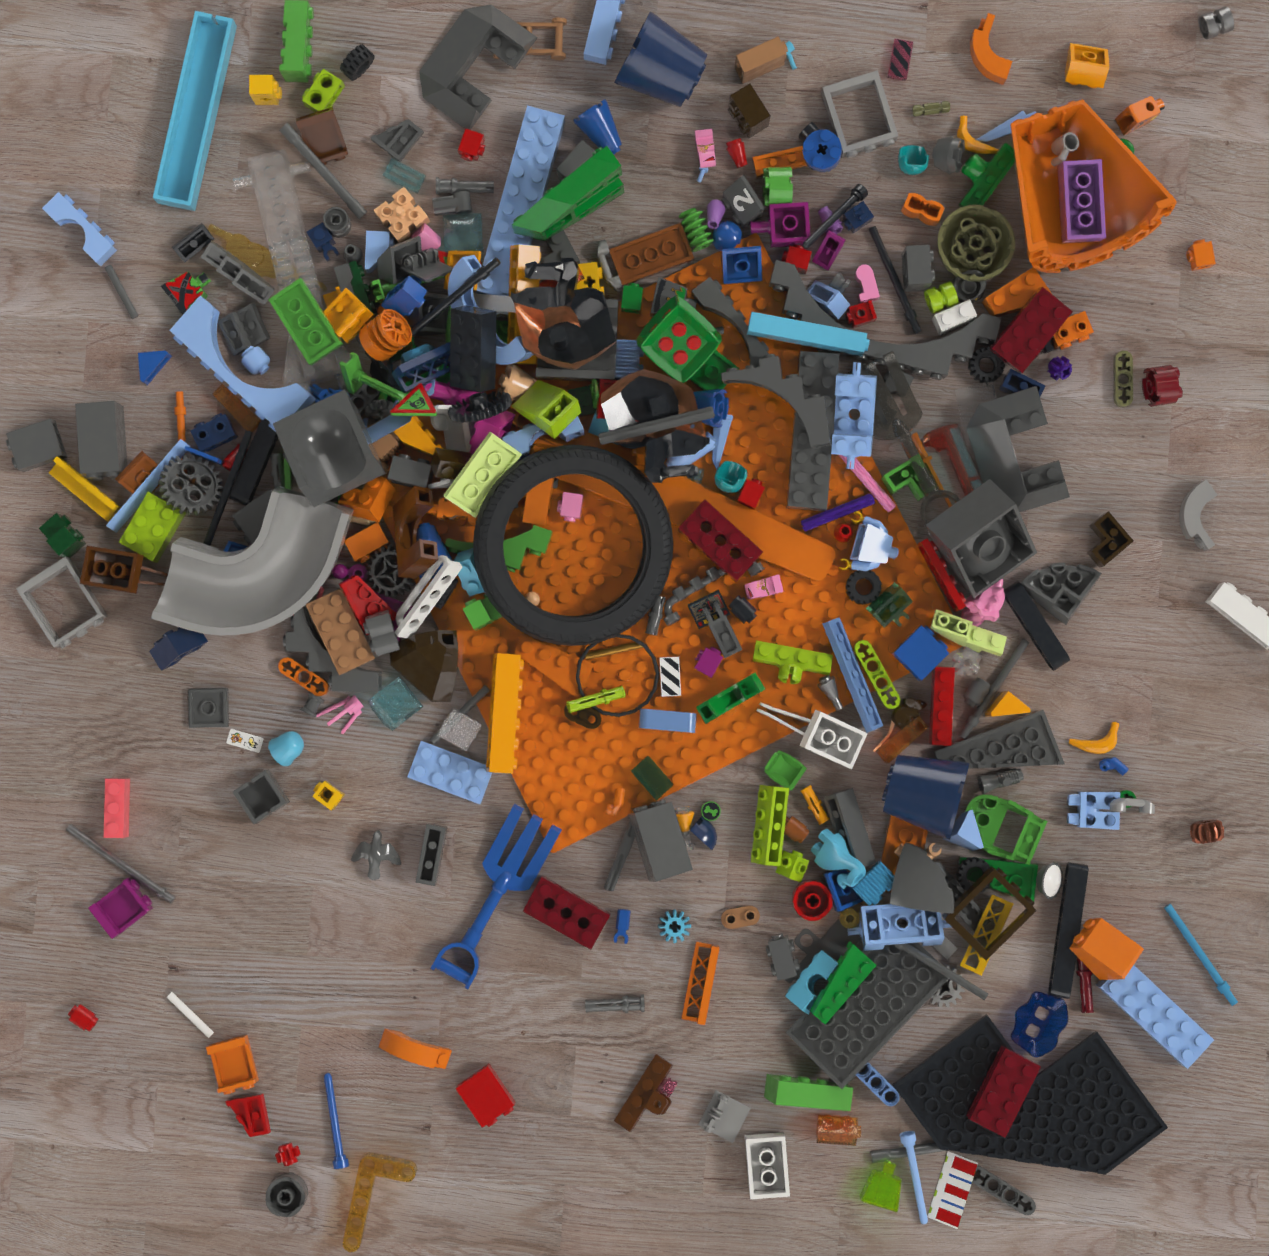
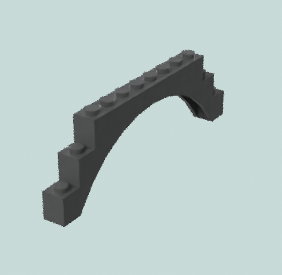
(924, 358)

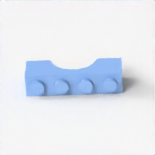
(95, 245)
(524, 438)

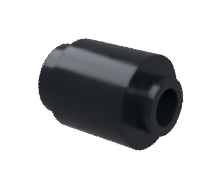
(743, 609)

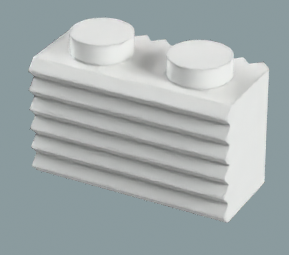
(954, 317)

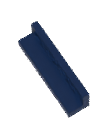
(422, 362)

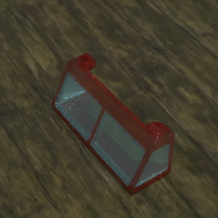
(951, 439)

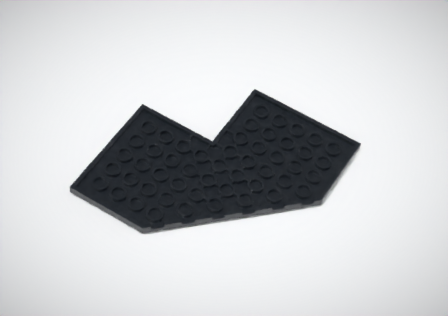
(1075, 1116)

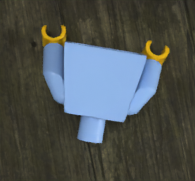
(871, 545)

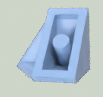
(966, 832)

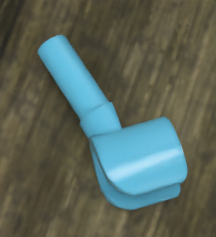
(790, 47)

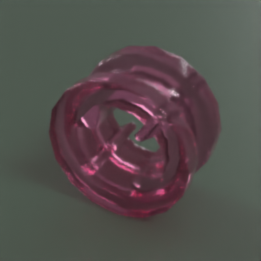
(669, 1087)

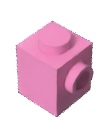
(570, 506)

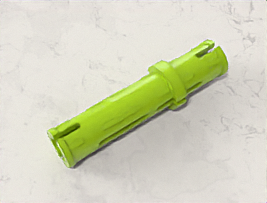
(603, 696)

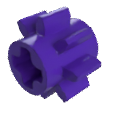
(1060, 368)

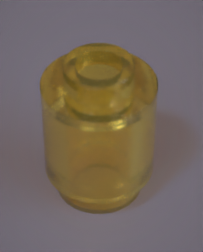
(842, 918)

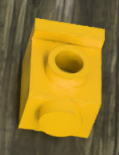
(333, 801)

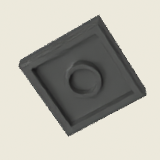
(208, 707)

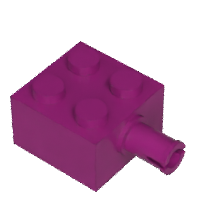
(786, 224)

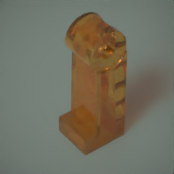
(237, 408)
(901, 740)

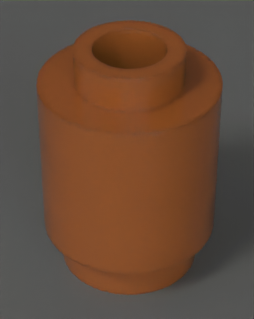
(795, 829)

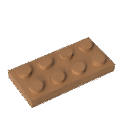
(340, 631)

